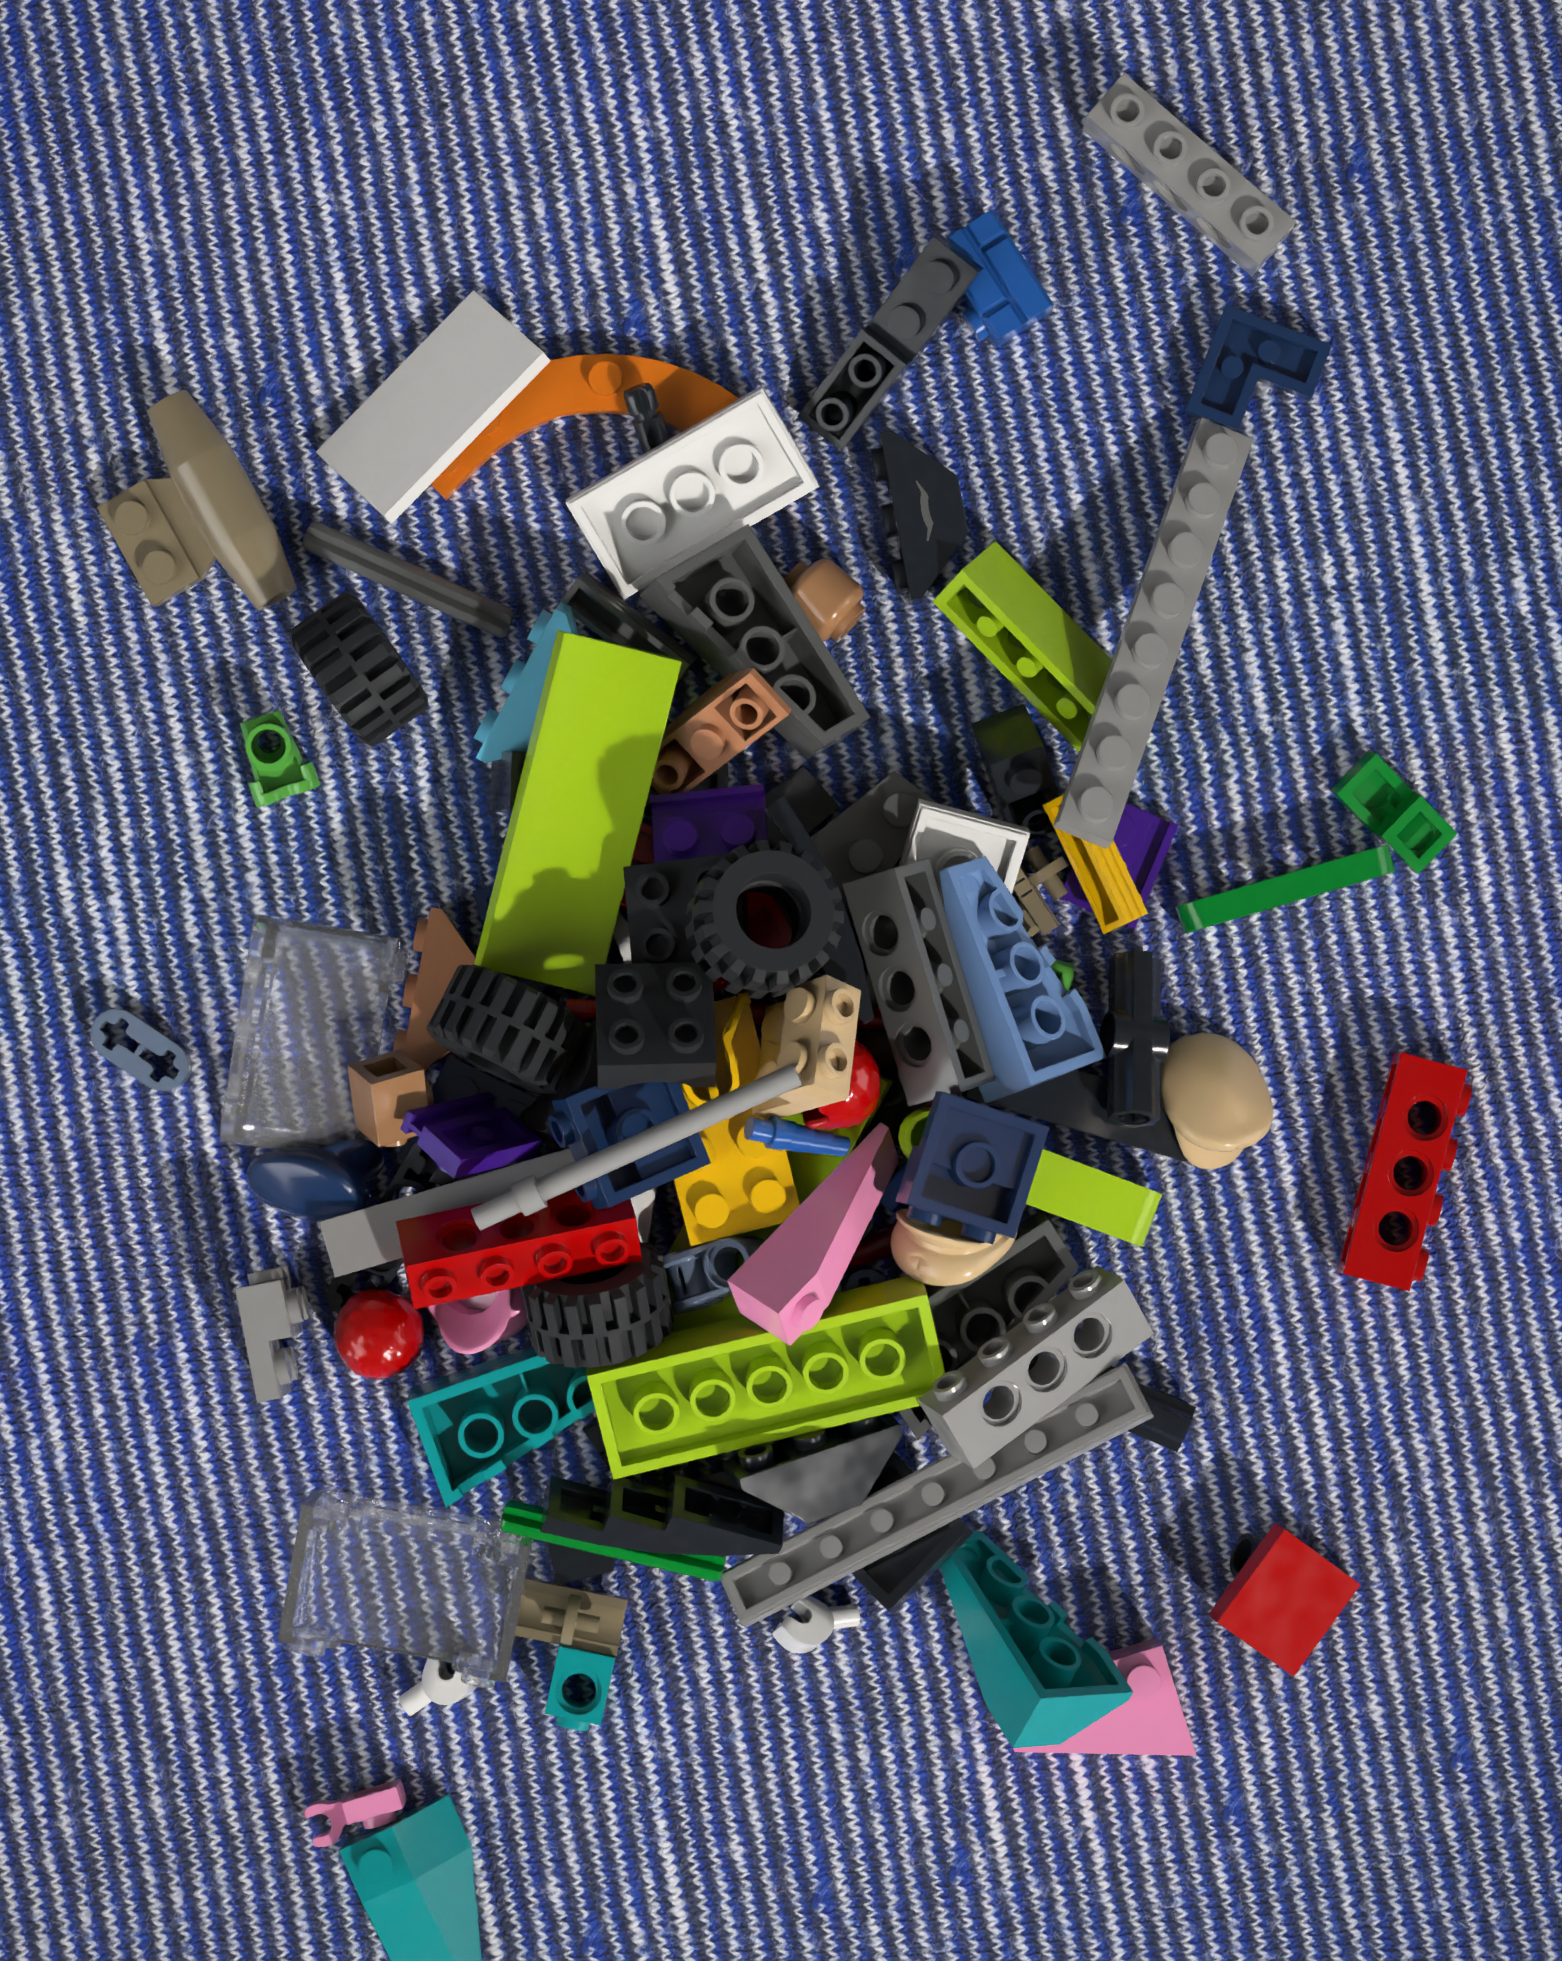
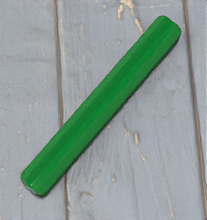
(525, 1521)

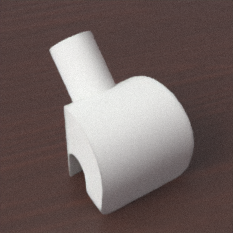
(816, 1624)
(435, 1687)

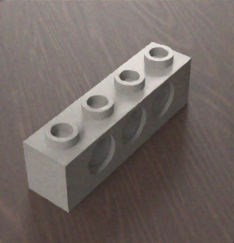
(1188, 174)
(1064, 1365)

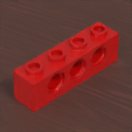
(1408, 1082)
(455, 1260)

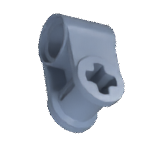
(702, 1271)

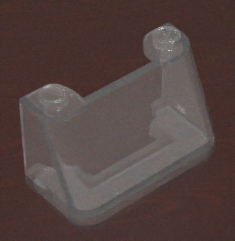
(304, 1014)
(406, 1583)

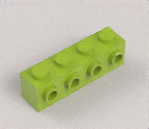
(1028, 639)

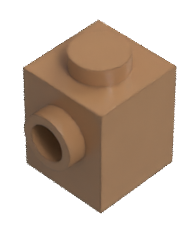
(384, 1092)

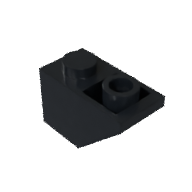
(1017, 768)

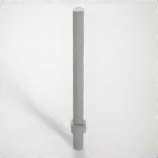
(532, 1193)

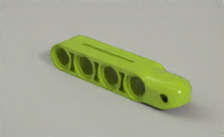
(1073, 1190)

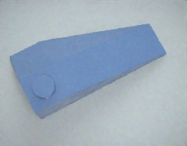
(1021, 1006)

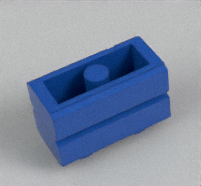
(1006, 292)

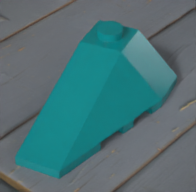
(1027, 1661)
(418, 1884)

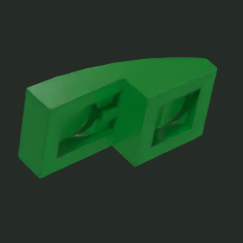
(1393, 812)

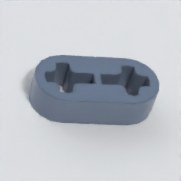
(132, 1061)

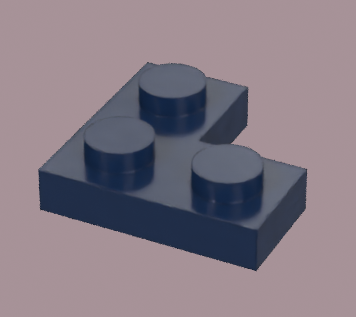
(1252, 351)

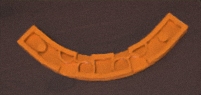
(587, 387)

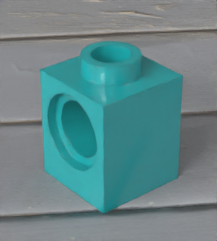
(576, 1714)

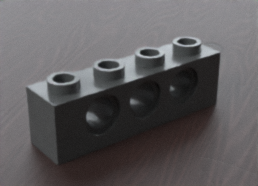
(918, 982)

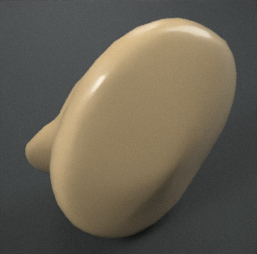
(1214, 1099)
(941, 1253)

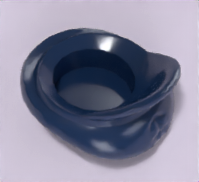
(317, 1181)

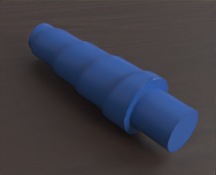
(787, 1135)

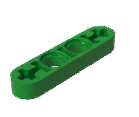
(1285, 889)

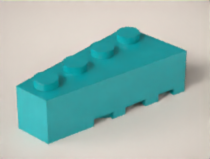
(494, 1415)

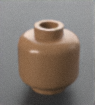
(827, 597)

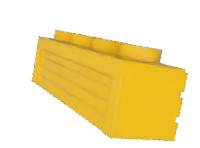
(1102, 877)

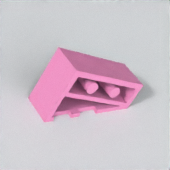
(1143, 1725)

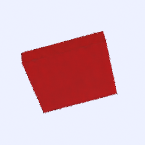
(1284, 1599)

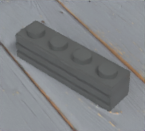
(621, 623)

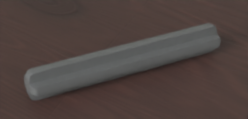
(408, 579)

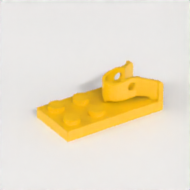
(745, 1182)

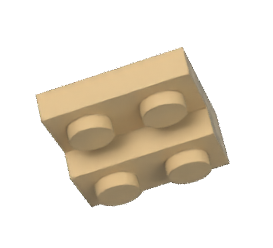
(815, 1034)

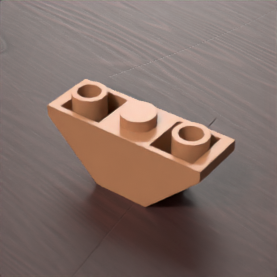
(716, 730)
(442, 952)

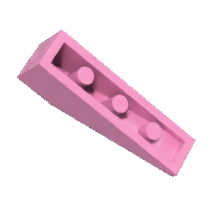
(803, 1261)

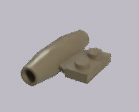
(200, 514)

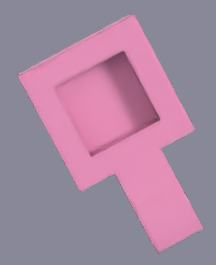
(371, 1806)

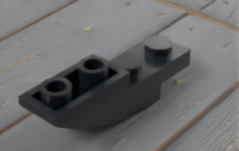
(890, 342)

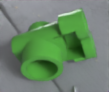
(277, 771)

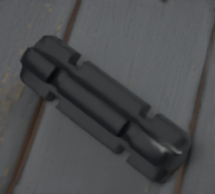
(648, 422)

